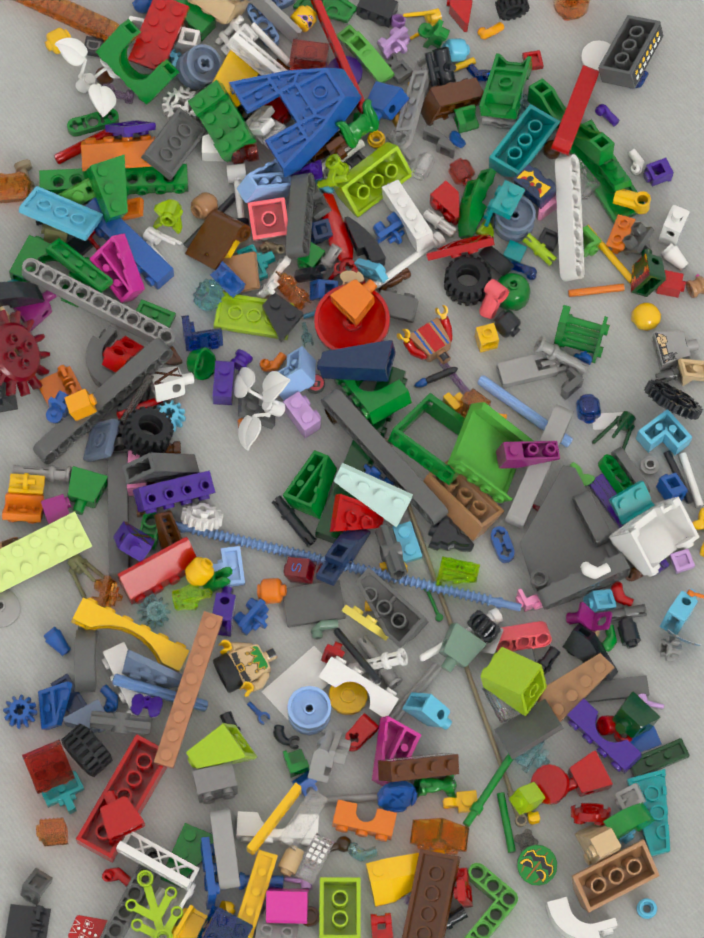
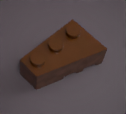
(445, 98)

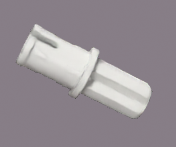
(439, 222)

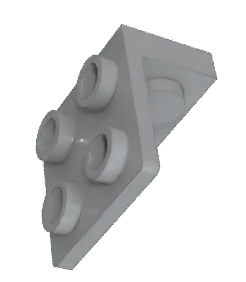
(275, 930)

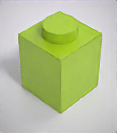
(527, 798)

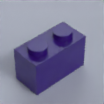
(223, 382)

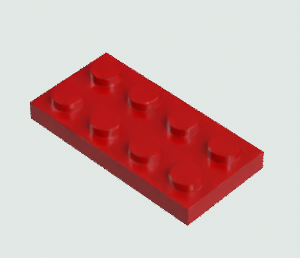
(158, 33)

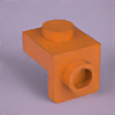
(135, 208)

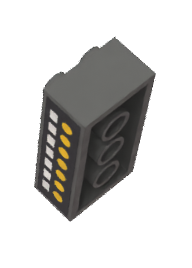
(630, 51)

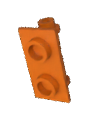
(621, 228)

